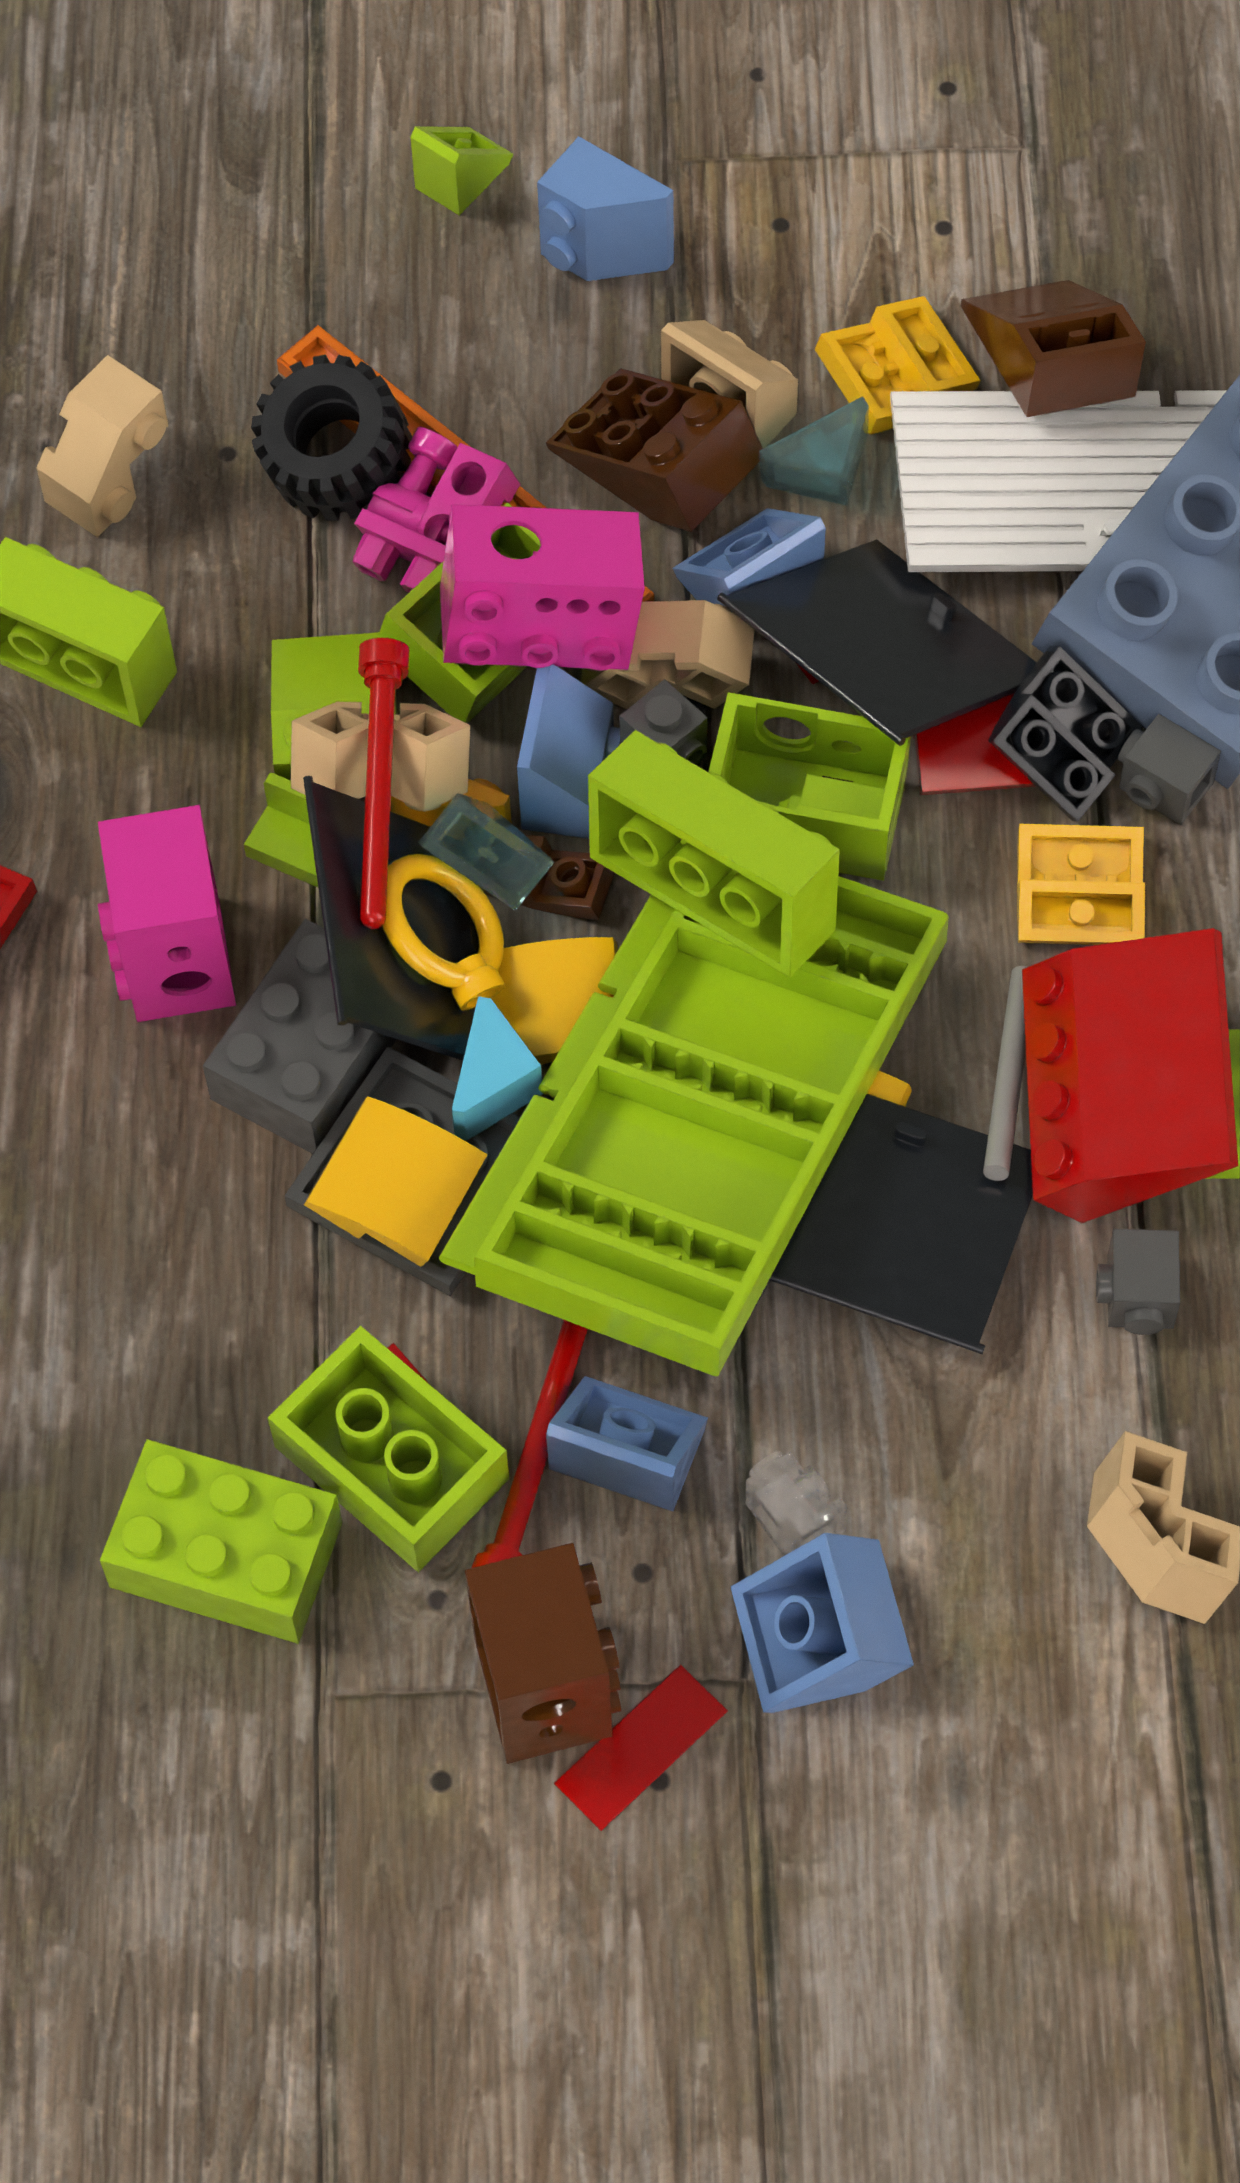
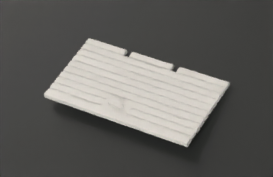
(1025, 491)

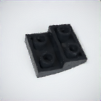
(1063, 732)

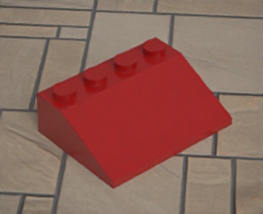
(1128, 1071)

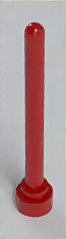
(383, 666)
(534, 1453)

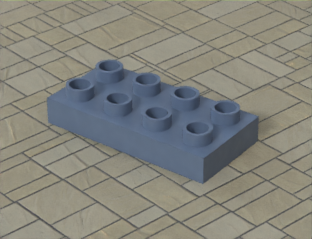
(1163, 595)

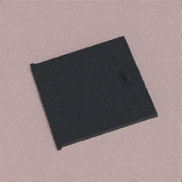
(883, 639)
(367, 973)
(910, 1224)

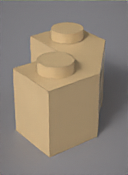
(108, 426)
(690, 645)
(427, 758)
(1160, 1548)

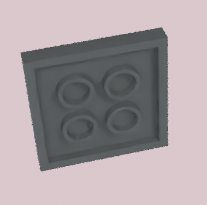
(431, 1097)

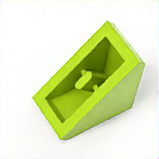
(455, 164)

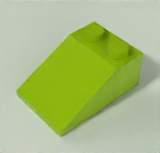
(309, 676)

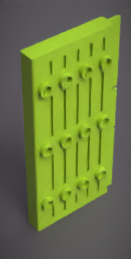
(692, 1125)

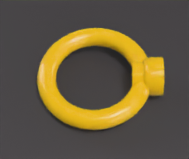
(472, 975)

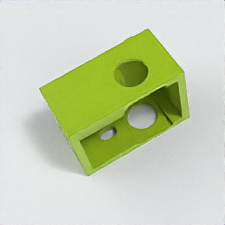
(818, 781)

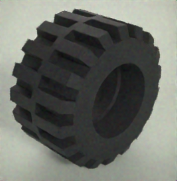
(312, 400)

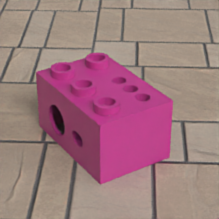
(560, 607)
(164, 915)

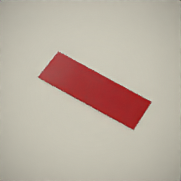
(640, 1747)

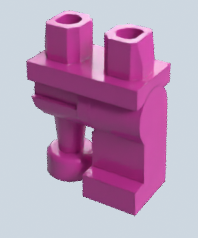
(415, 526)

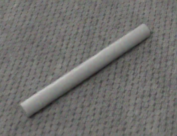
(1007, 1083)

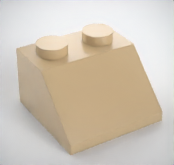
(722, 364)

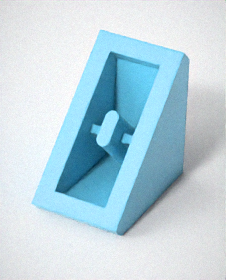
(495, 1073)

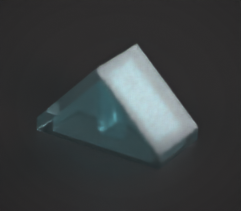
(820, 457)
(487, 849)

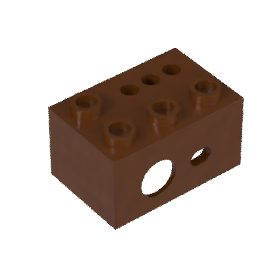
(541, 1651)

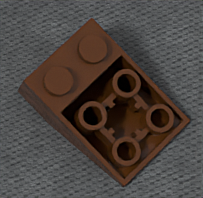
(1059, 345)
(660, 446)

